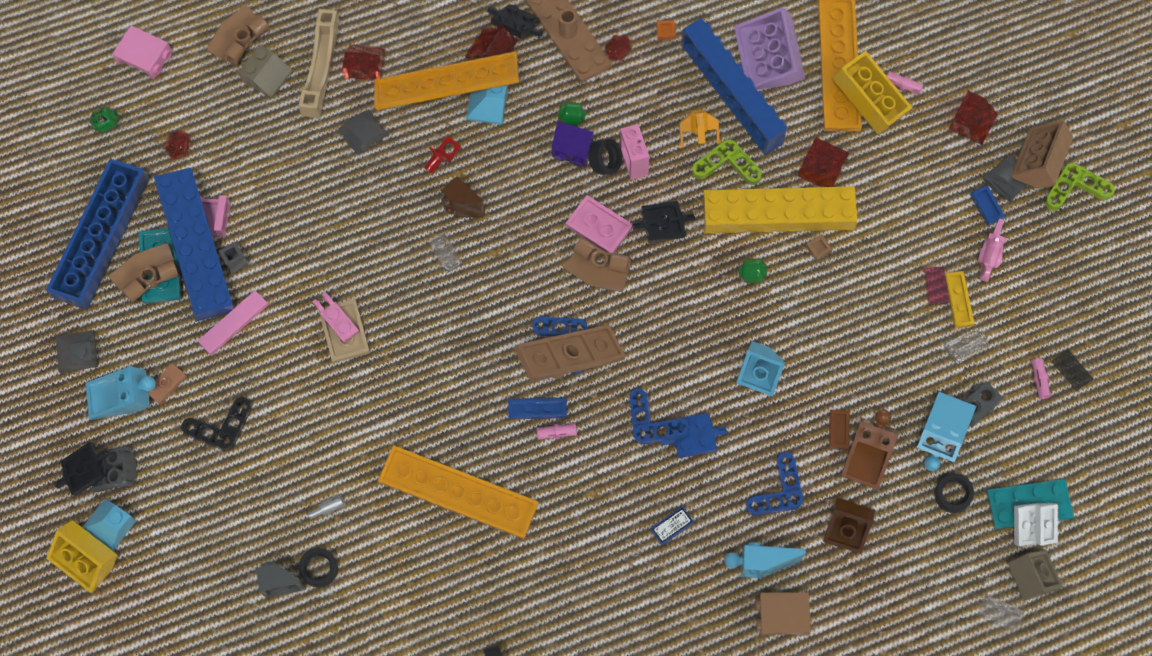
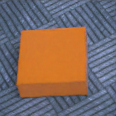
(666, 30)

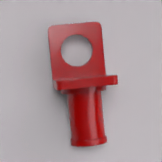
(440, 155)

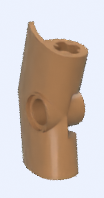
(227, 40)
(132, 274)
(609, 275)

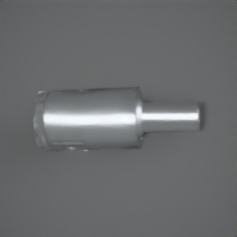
(328, 506)

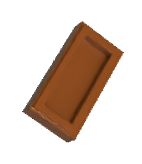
(839, 429)

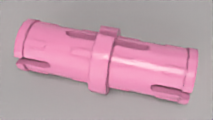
(905, 83)
(1041, 378)
(556, 431)

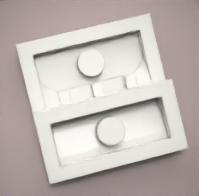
(1036, 524)

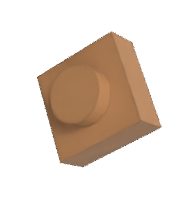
(819, 247)

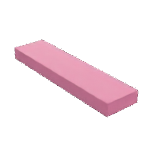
(233, 323)

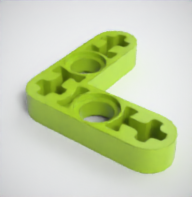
(730, 157)
(1078, 180)

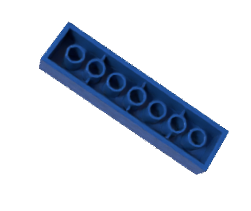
(734, 86)
(97, 234)
(193, 244)

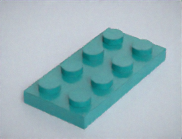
(166, 290)
(1003, 500)

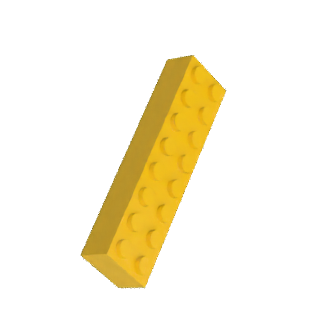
(779, 210)

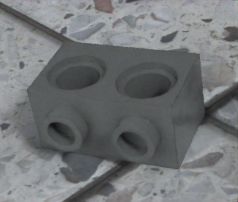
(982, 406)

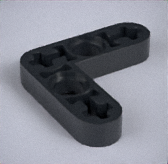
(225, 431)

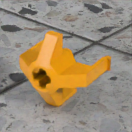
(699, 122)

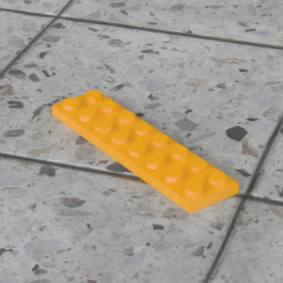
(837, 49)
(446, 81)
(458, 492)

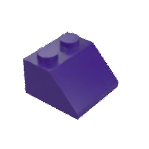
(571, 144)

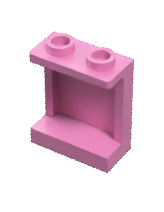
(142, 51)
(217, 214)

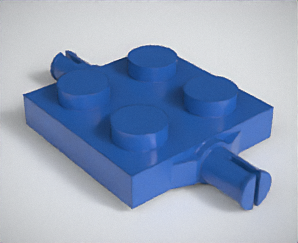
(700, 439)

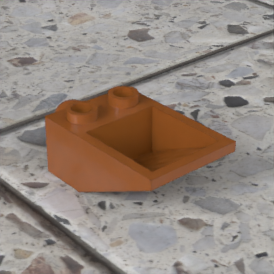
(869, 455)

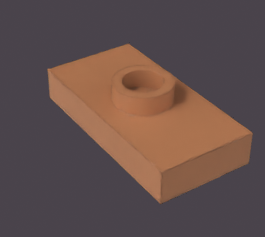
(167, 383)

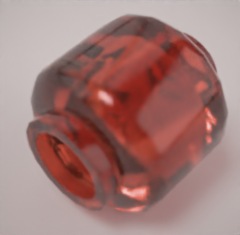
(618, 47)
(177, 144)

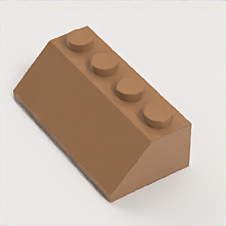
(1043, 155)

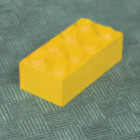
(871, 92)

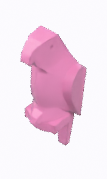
(991, 252)

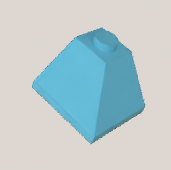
(488, 105)
(761, 369)
(109, 524)

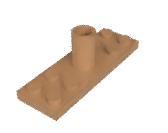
(571, 37)
(569, 353)

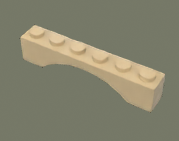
(324, 44)

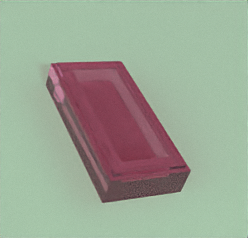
(936, 286)

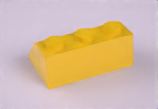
(81, 556)

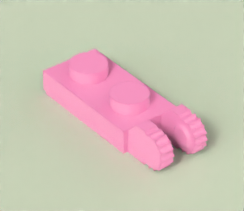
(336, 319)

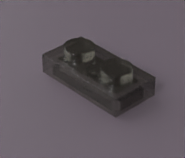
(1072, 370)

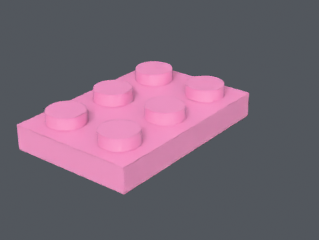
(599, 225)

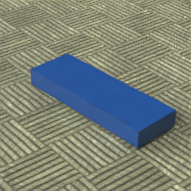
(537, 408)

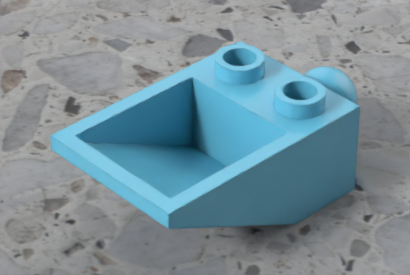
(119, 393)
(946, 425)
(761, 561)

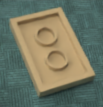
(354, 346)

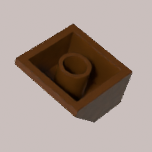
(462, 200)
(849, 525)

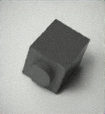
(233, 257)

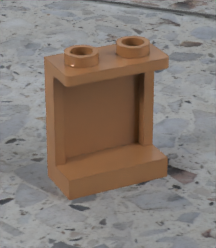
(783, 613)

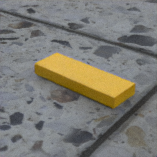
(959, 300)

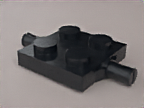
(515, 21)
(663, 221)
(82, 468)

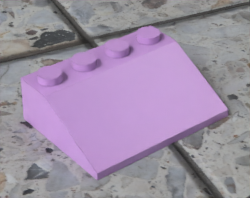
(770, 50)

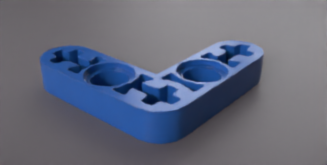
(545, 330)
(646, 425)
(787, 491)

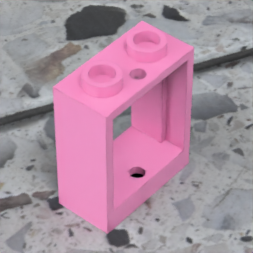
(634, 154)

